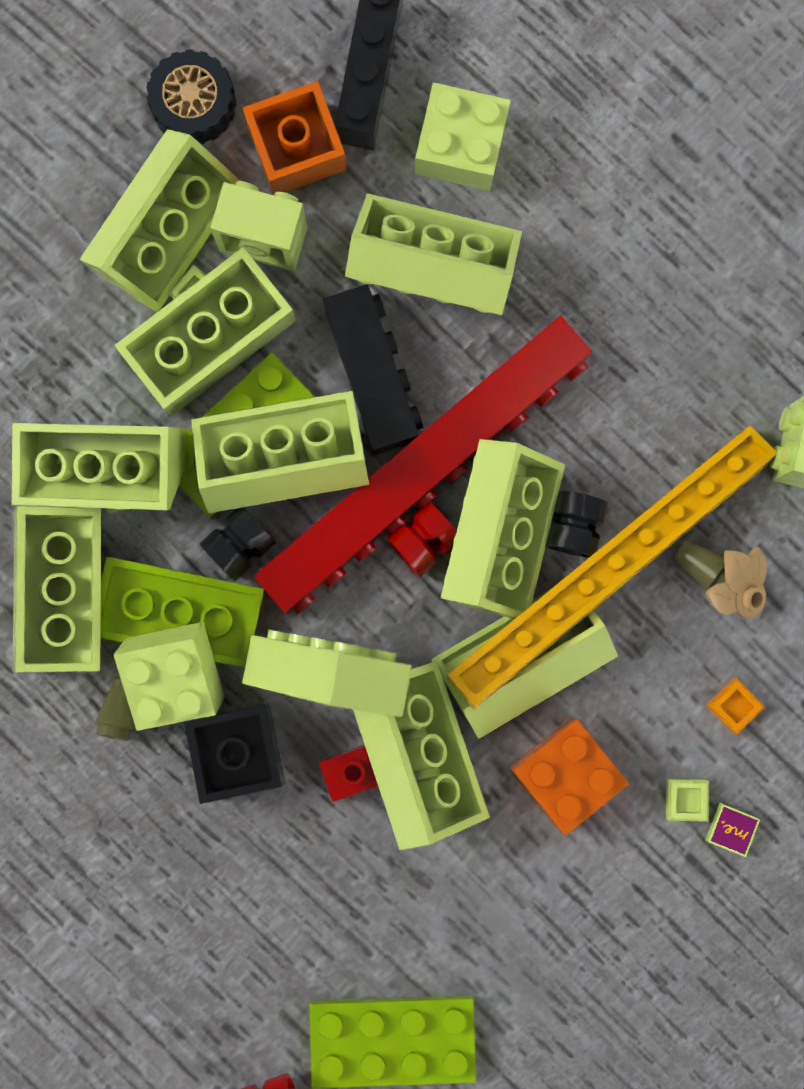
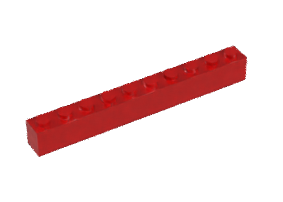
(422, 466)

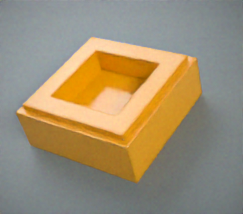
(735, 706)

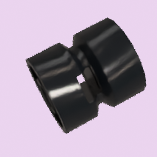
(576, 524)
(237, 543)

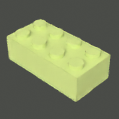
(433, 254)
(206, 332)
(503, 529)
(328, 672)
(423, 764)

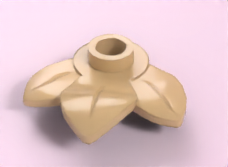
(743, 584)

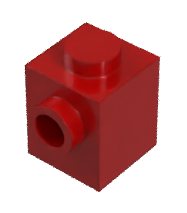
(348, 773)

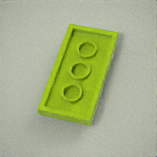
(264, 386)
(154, 599)
(392, 1041)

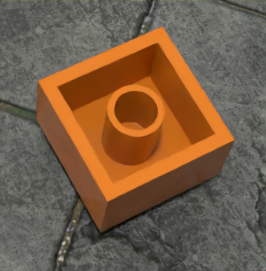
(295, 138)
(569, 775)

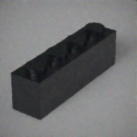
(367, 72)
(371, 369)

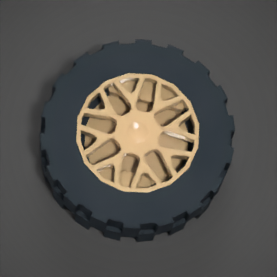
(191, 95)

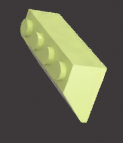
(160, 220)
(279, 452)
(96, 465)
(56, 589)
(562, 664)

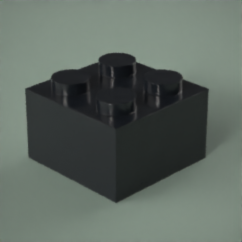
(234, 753)

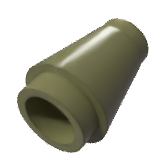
(701, 563)
(115, 715)

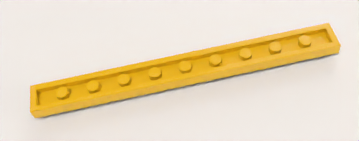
(610, 567)

